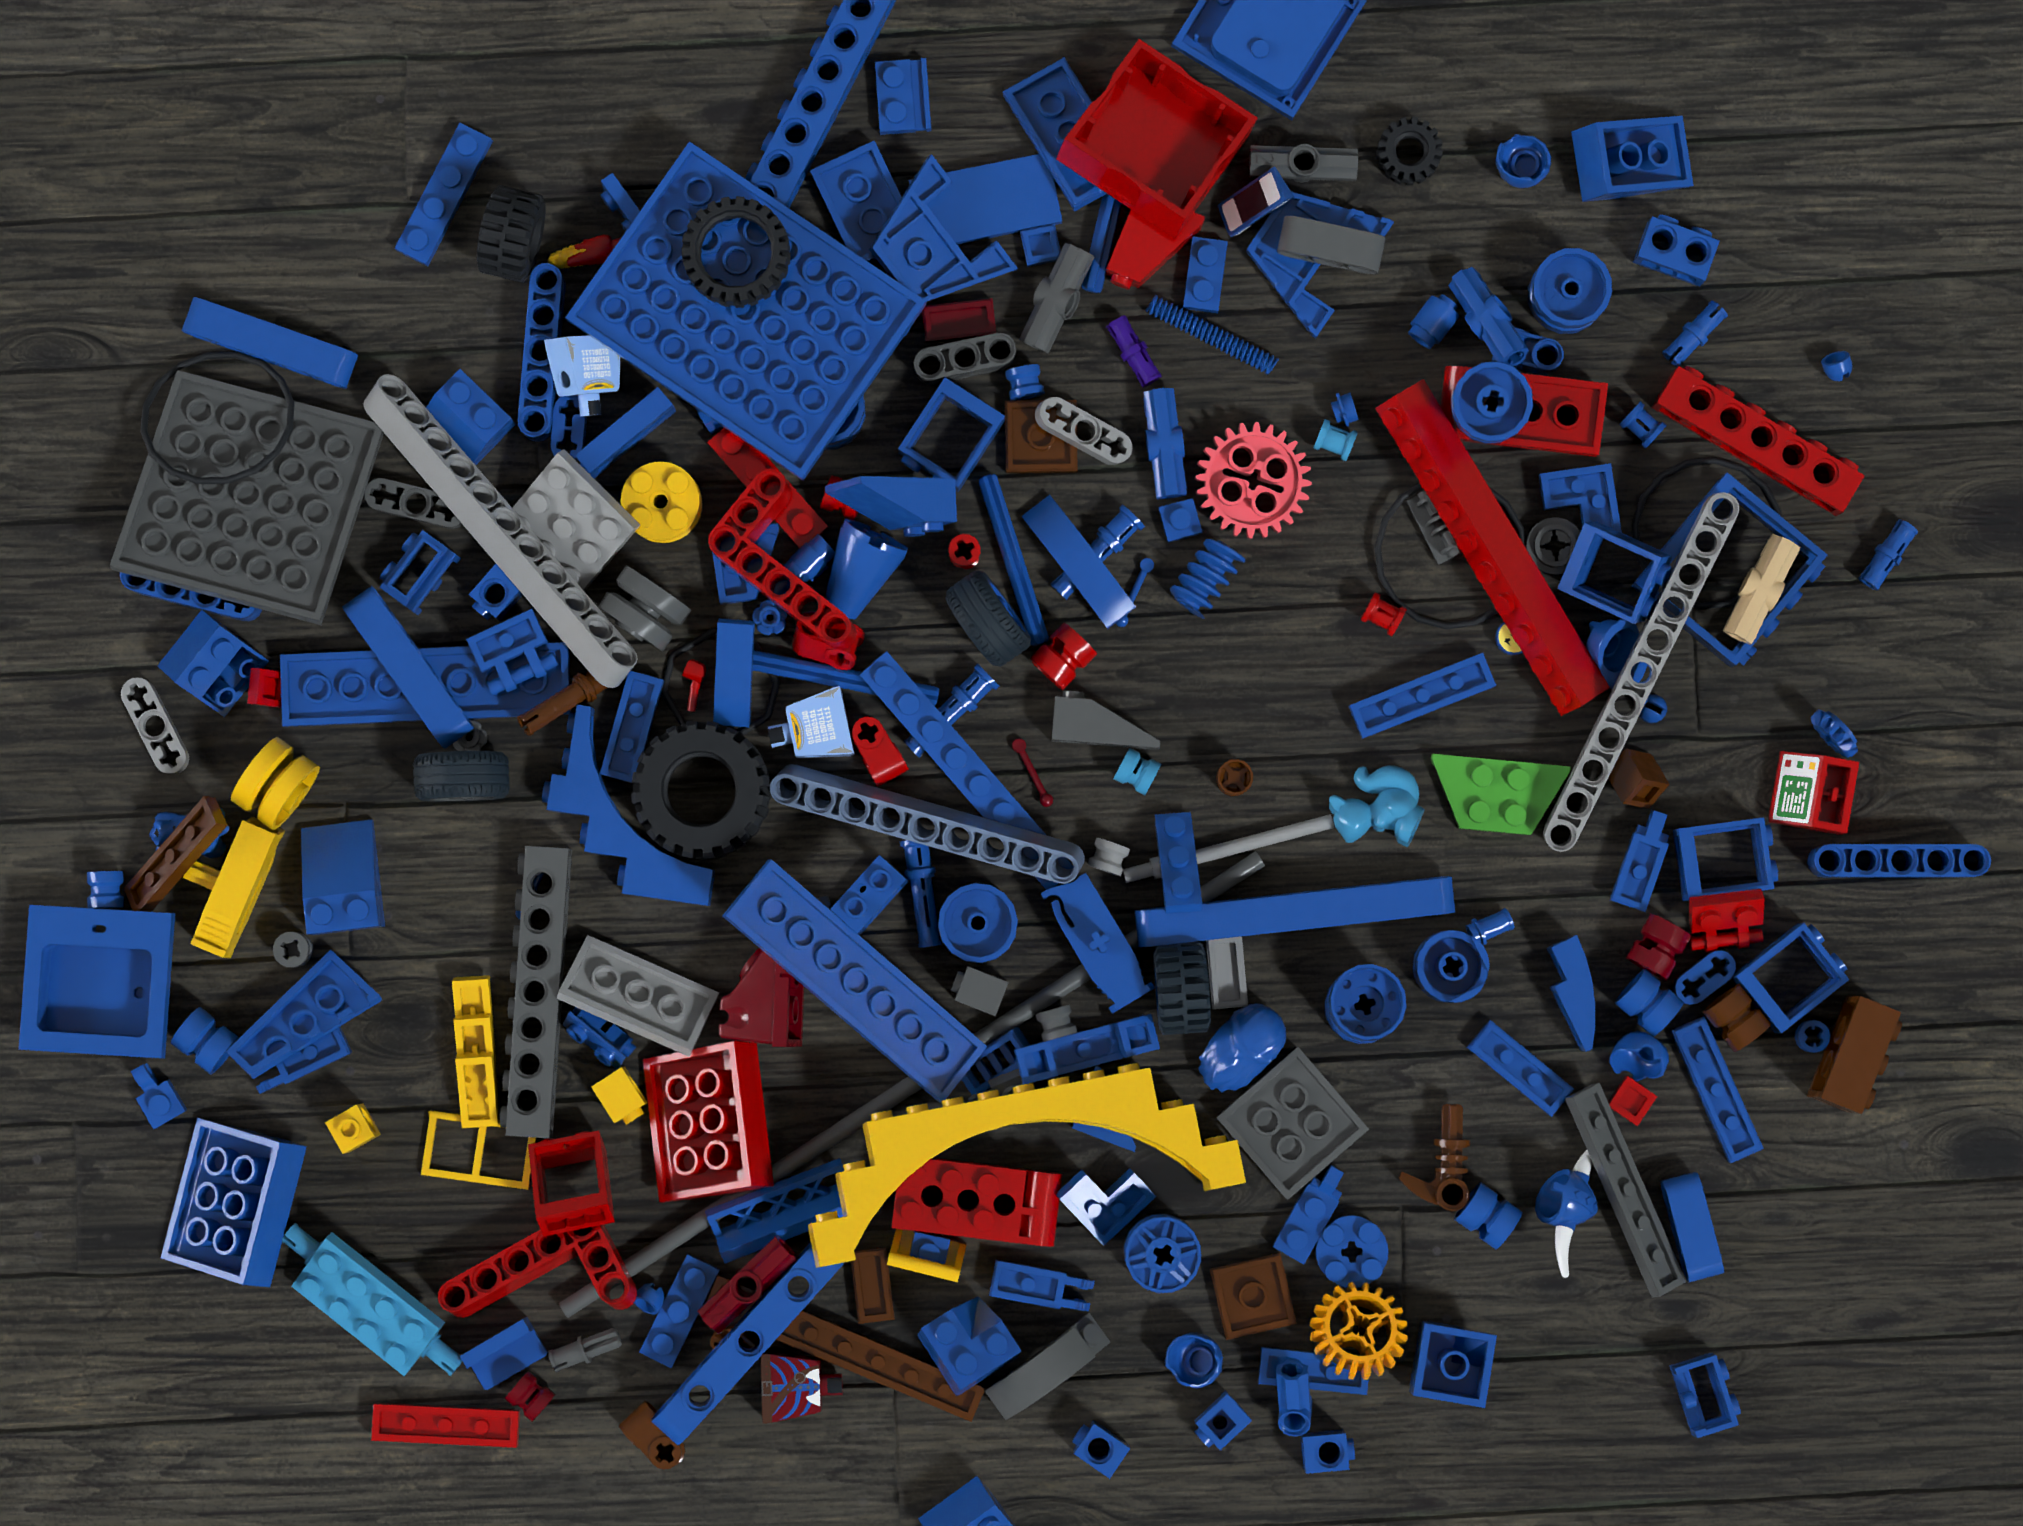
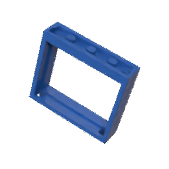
(1790, 596)

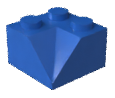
(968, 1344)
(1452, 1364)

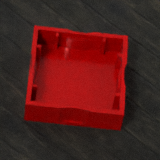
(1156, 138)

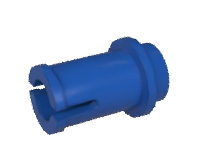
(1490, 926)

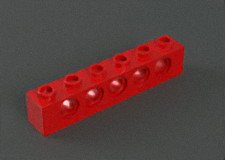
(1706, 423)

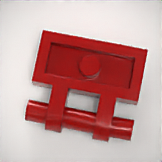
(1726, 911)

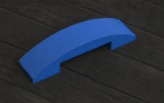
(1079, 561)
(1086, 1049)

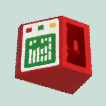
(1813, 792)

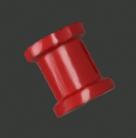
(968, 541)
(1383, 614)

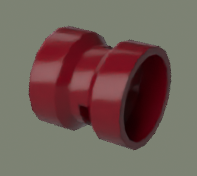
(523, 1391)

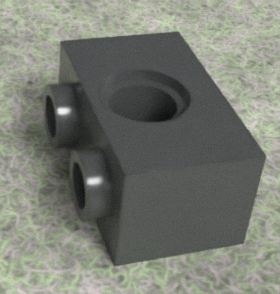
(979, 990)

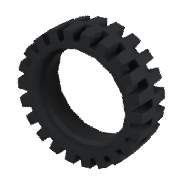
(732, 209)

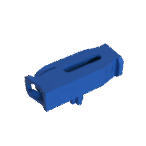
(1098, 942)

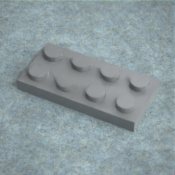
(638, 995)

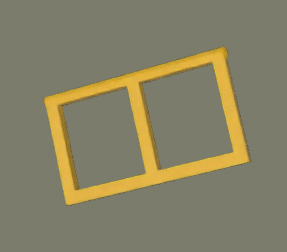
(475, 1176)

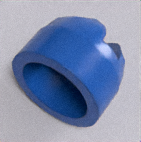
(1837, 365)
(1651, 716)
(649, 1299)

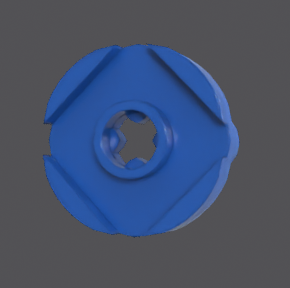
(1336, 1237)

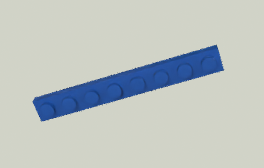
(949, 750)

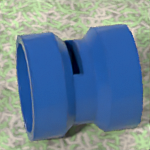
(105, 889)

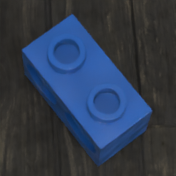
(1674, 259)

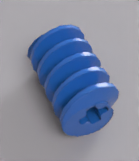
(1206, 576)

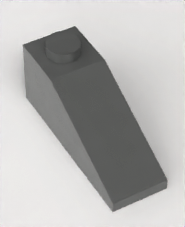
(1090, 723)

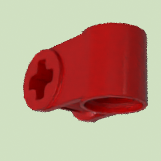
(810, 646)
(881, 756)

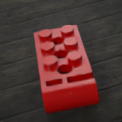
(1547, 433)
(1030, 1221)

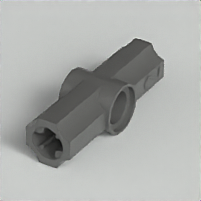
(1328, 163)
(1056, 298)

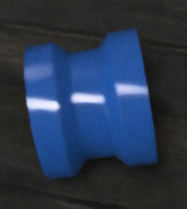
(1024, 382)

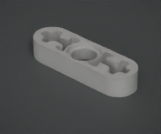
(1065, 410)
(151, 698)

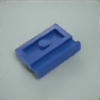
(903, 96)

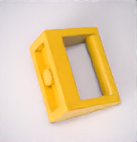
(900, 1258)

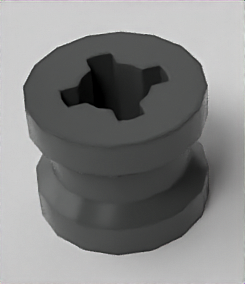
(299, 952)
(1056, 1023)

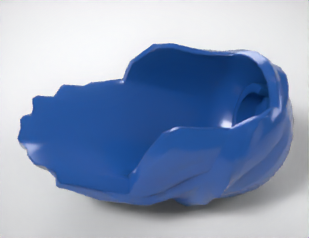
(1242, 1047)

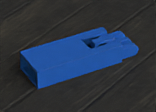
(625, 432)

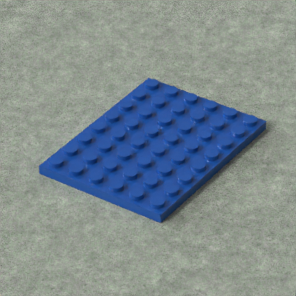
(764, 371)

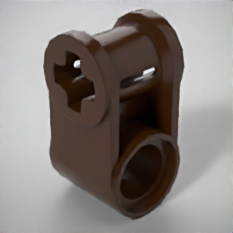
(648, 1437)

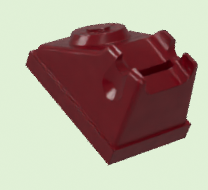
(764, 1005)

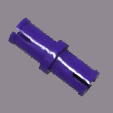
(1133, 351)

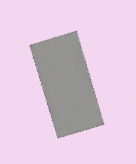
(1226, 973)

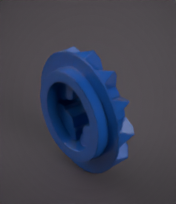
(1835, 733)

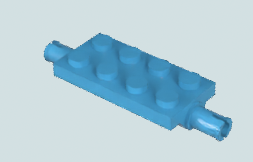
(368, 1303)

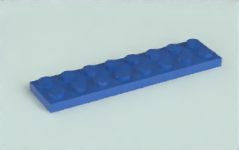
(359, 690)
(854, 980)

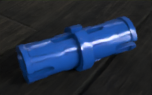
(1694, 334)
(1888, 554)

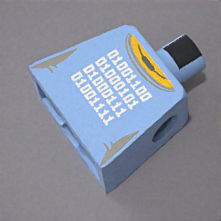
(583, 369)
(816, 727)

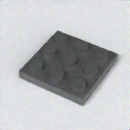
(1292, 1123)

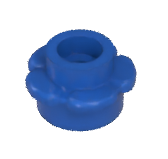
(1344, 409)
(760, 617)

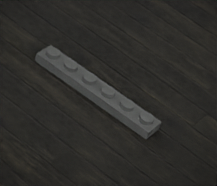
(1625, 1190)

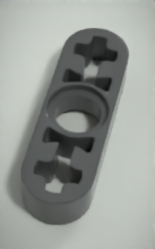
(388, 506)

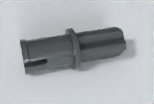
(584, 1349)

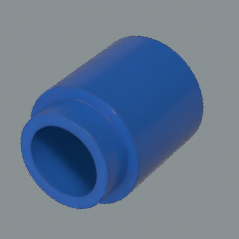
(1433, 321)

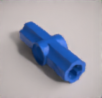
(1488, 317)
(1165, 443)

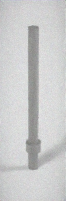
(1237, 846)

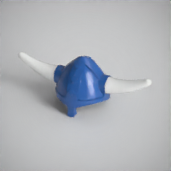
(1567, 1202)

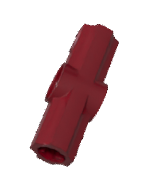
(732, 1300)

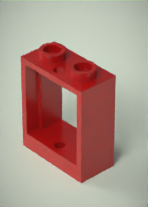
(578, 1211)

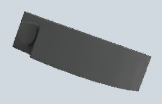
(1048, 1367)

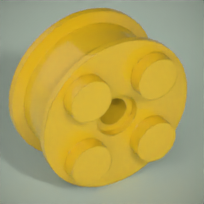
(657, 481)

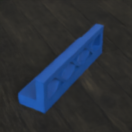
(785, 1218)

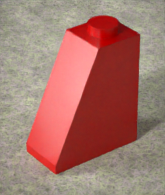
(1145, 249)

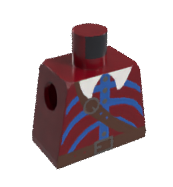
(794, 1386)

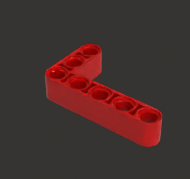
(772, 571)
(539, 1264)

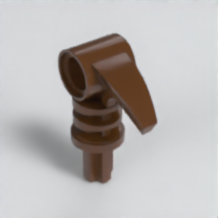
(1451, 1162)

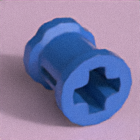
(1641, 414)

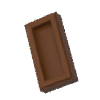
(872, 1285)

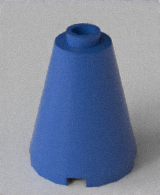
(861, 566)

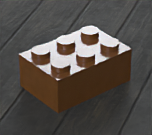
(1855, 1054)

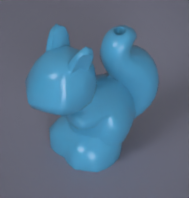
(1392, 809)

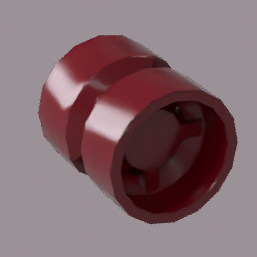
(1658, 946)

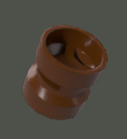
(1238, 774)

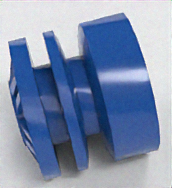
(1374, 985)
(1155, 1232)

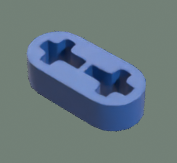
(560, 427)
(1709, 984)

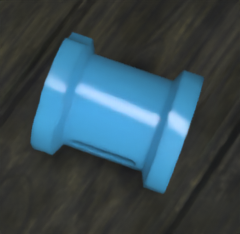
(1335, 440)

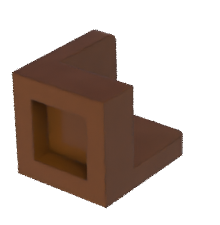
(1637, 779)

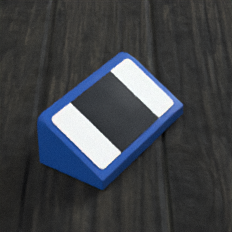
(1254, 202)

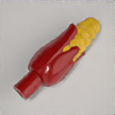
(588, 252)

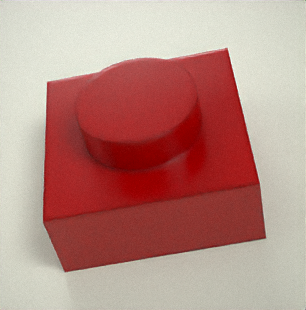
(265, 688)
(1631, 1100)

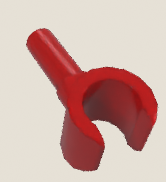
(696, 672)

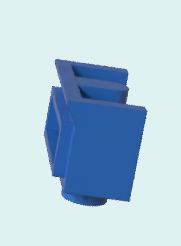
(429, 578)
(1726, 1402)

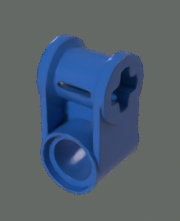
(1534, 344)

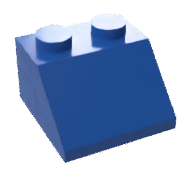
(469, 416)

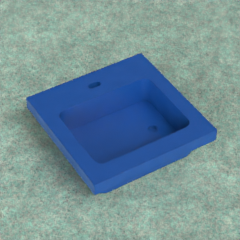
(1268, 45)
(95, 987)

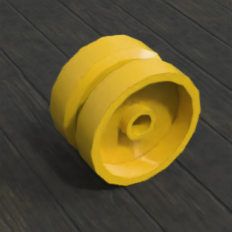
(275, 783)

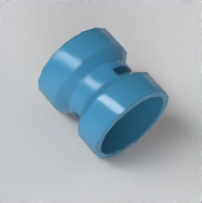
(1144, 775)

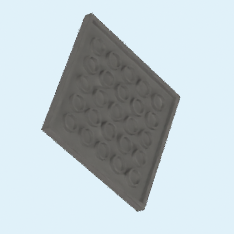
(262, 538)

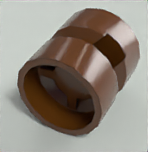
(1736, 1018)

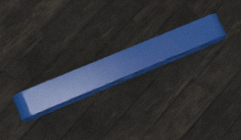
(1297, 911)

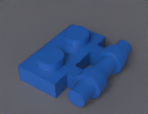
(507, 641)

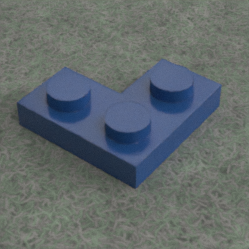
(1585, 487)
(1108, 1211)

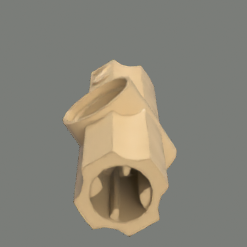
(1761, 589)

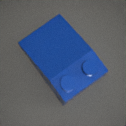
(1631, 157)
(900, 502)
(341, 878)

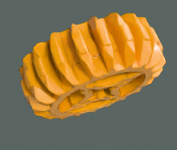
(1364, 1344)

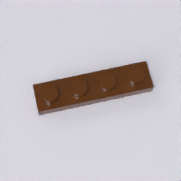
(176, 855)

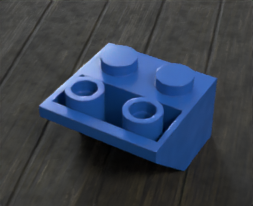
(212, 663)
(968, 1506)

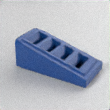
(1018, 1040)

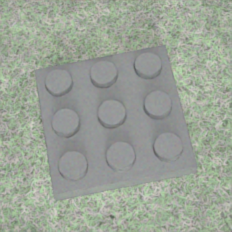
(575, 518)

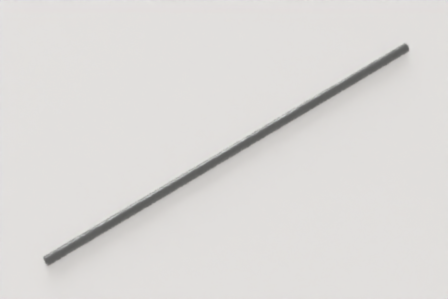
(890, 1098)

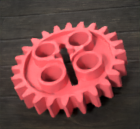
(1262, 449)

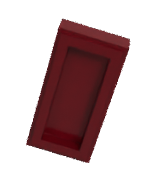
(959, 320)

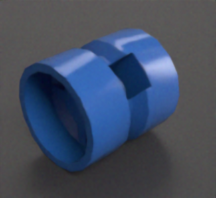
(1649, 1002)
(205, 1040)
(1489, 1216)

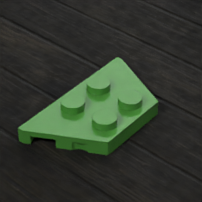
(1498, 793)

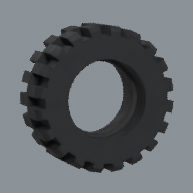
(653, 778)

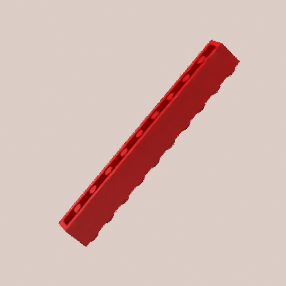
(1492, 547)

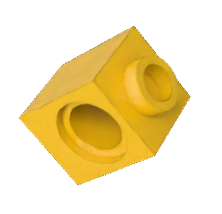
(620, 1096)
(352, 1128)

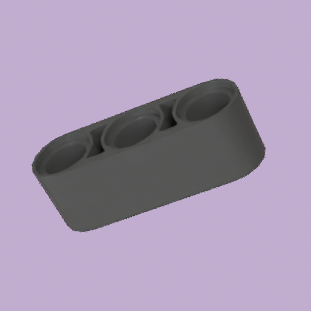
(1331, 245)
(978, 346)

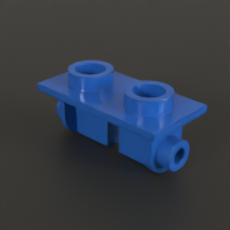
(608, 1046)

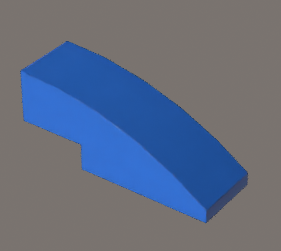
(1575, 990)

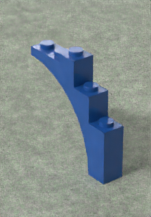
(607, 833)

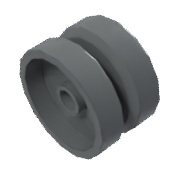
(643, 609)

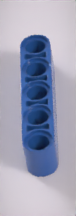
(534, 336)
(269, 342)
(408, 667)
(1916, 860)

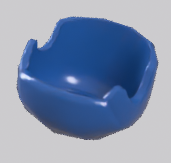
(1523, 161)
(1639, 1055)
(1194, 1359)

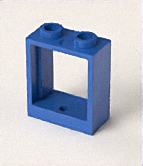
(969, 404)
(1582, 561)
(1688, 865)
(861, 909)
(1830, 964)

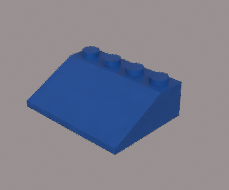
(233, 1203)

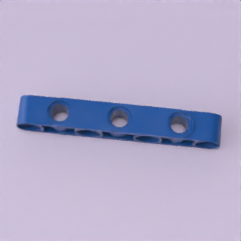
(731, 1360)

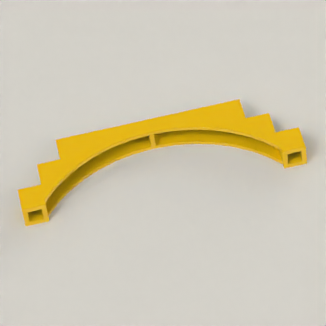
(1113, 1102)

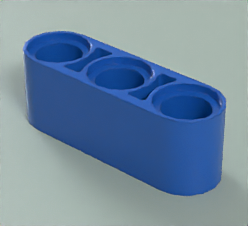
(1692, 1227)

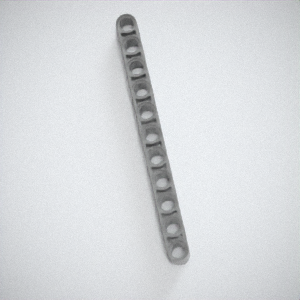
(500, 531)
(1640, 653)

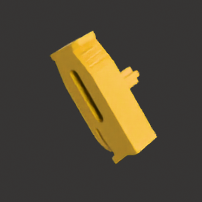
(234, 887)

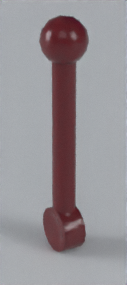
(1019, 746)

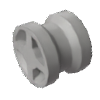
(1108, 856)

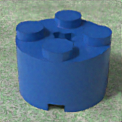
(1470, 973)

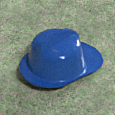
(1610, 647)

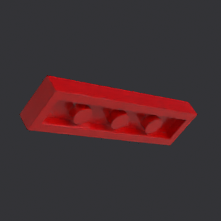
(745, 461)
(445, 1425)

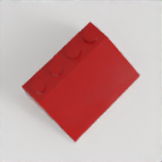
(708, 1122)

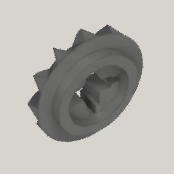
(1541, 534)

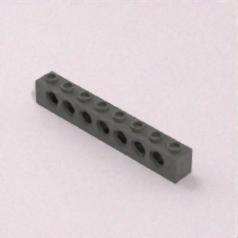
(540, 1120)

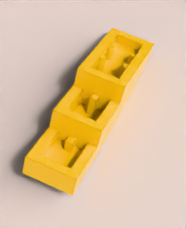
(475, 1051)

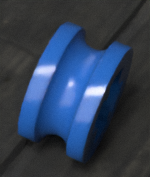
(1823, 1035)

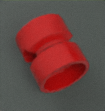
(1063, 656)

